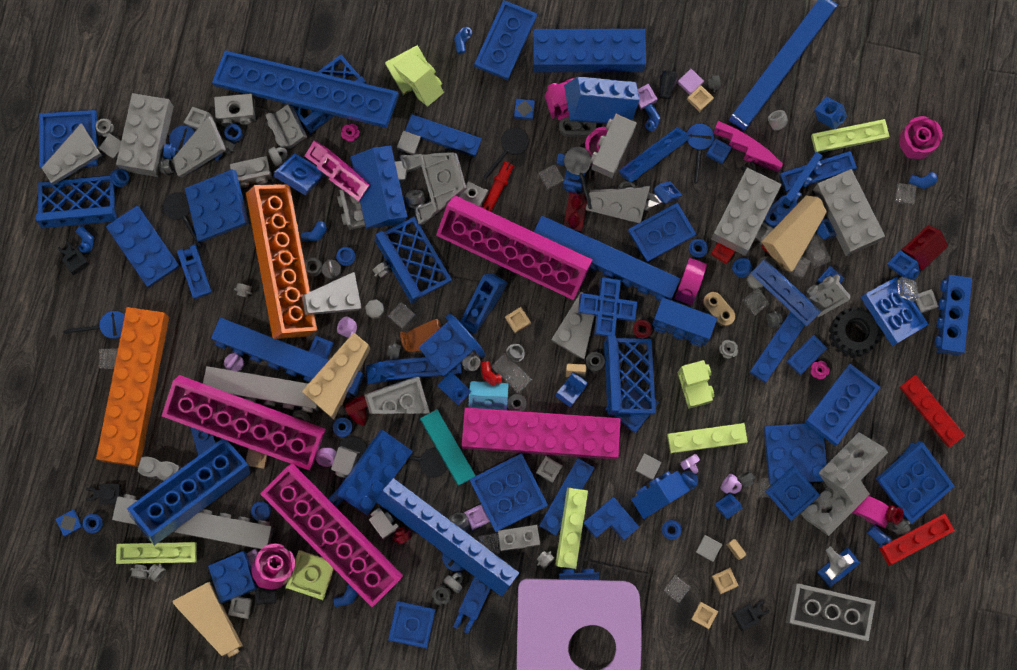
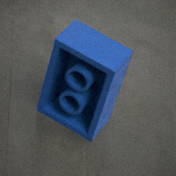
(683, 322)

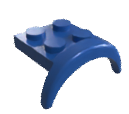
(450, 346)

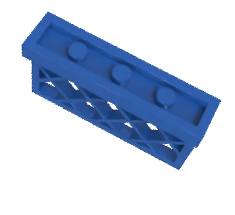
(317, 118)
(73, 215)
(400, 270)
(613, 374)

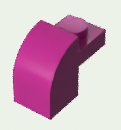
(690, 281)
(872, 511)

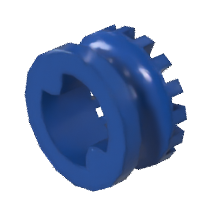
(229, 137)

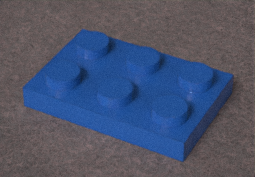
(662, 232)

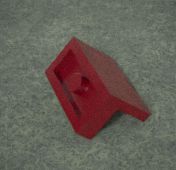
(926, 246)

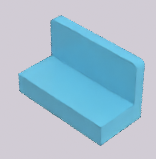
(488, 396)

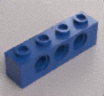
(962, 288)

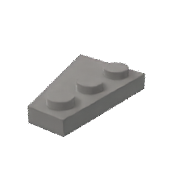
(199, 149)
(71, 156)
(620, 203)
(334, 297)
(574, 331)
(398, 398)

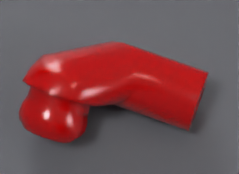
(489, 376)

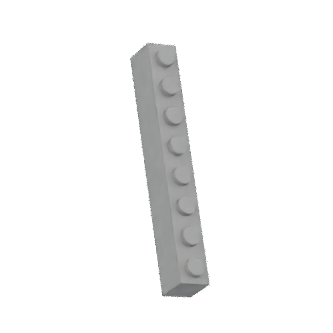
(210, 526)

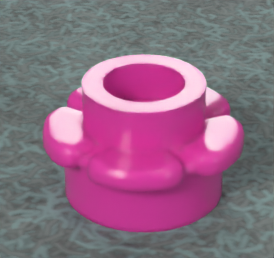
(350, 137)
(819, 375)

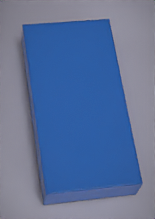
(806, 354)

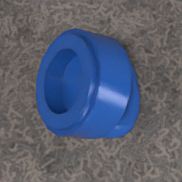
(690, 479)

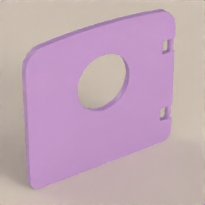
(557, 608)

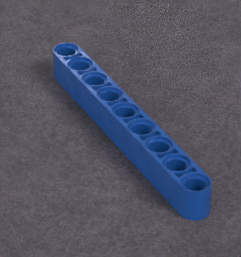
(782, 63)

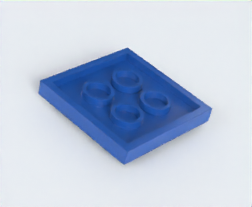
(58, 126)
(216, 205)
(894, 314)
(794, 446)
(915, 482)
(508, 492)

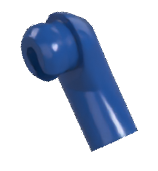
(461, 38)
(654, 118)
(924, 182)
(316, 234)
(87, 239)
(348, 598)

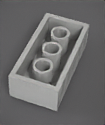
(144, 134)
(746, 211)
(849, 212)
(830, 612)

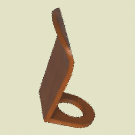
(418, 335)

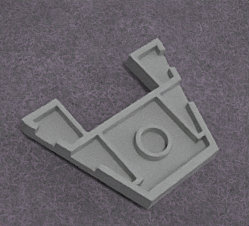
(442, 178)

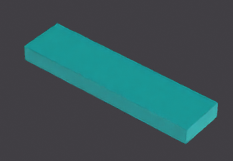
(447, 447)

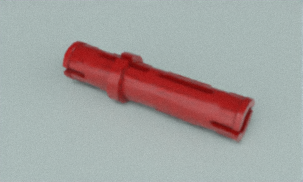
(498, 185)

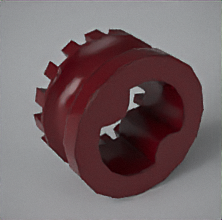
(894, 514)

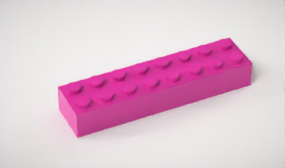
(513, 247)
(243, 422)
(541, 433)
(331, 534)

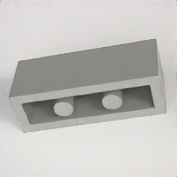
(613, 145)

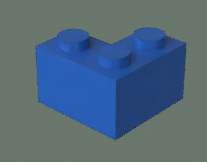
(661, 493)
(612, 516)

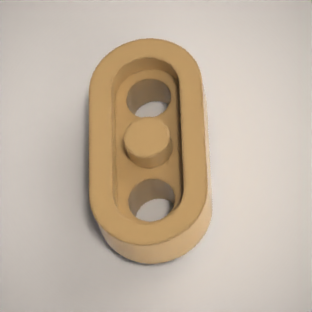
(718, 309)

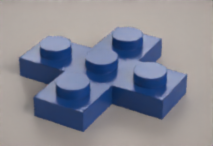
(607, 307)

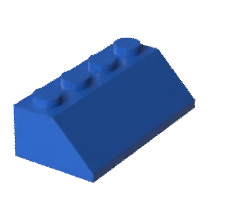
(600, 99)
(383, 200)

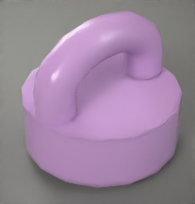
(346, 327)
(234, 362)
(325, 457)
(690, 463)
(728, 484)

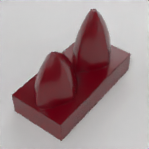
(575, 211)
(357, 409)

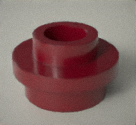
(644, 323)
(402, 535)

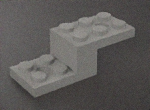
(844, 483)

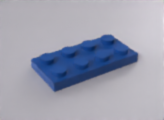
(505, 40)
(143, 246)
(842, 404)
(373, 472)

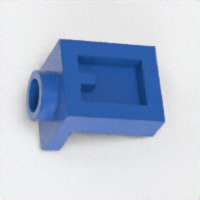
(572, 182)
(904, 265)

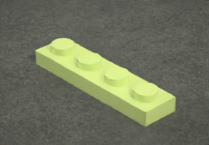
(850, 136)
(707, 438)
(571, 528)
(160, 553)

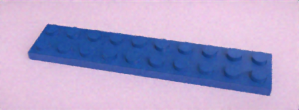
(306, 89)

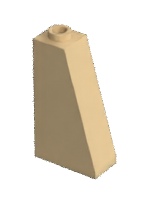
(792, 235)
(210, 618)

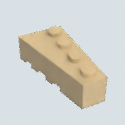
(337, 376)

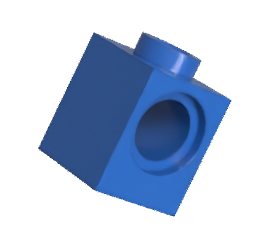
(830, 113)
(454, 388)

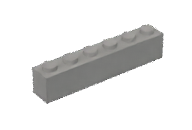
(260, 388)

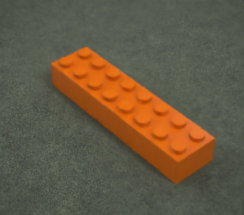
(280, 260)
(133, 387)

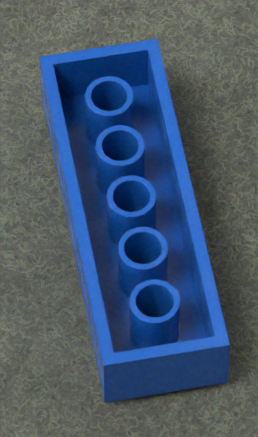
(589, 50)
(188, 491)

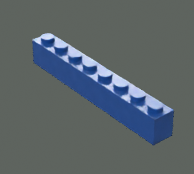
(612, 261)
(274, 352)
(447, 537)

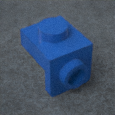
(571, 389)

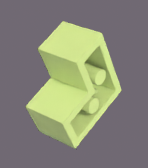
(420, 78)
(695, 385)

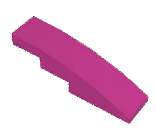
(753, 150)
(337, 170)

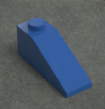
(483, 301)

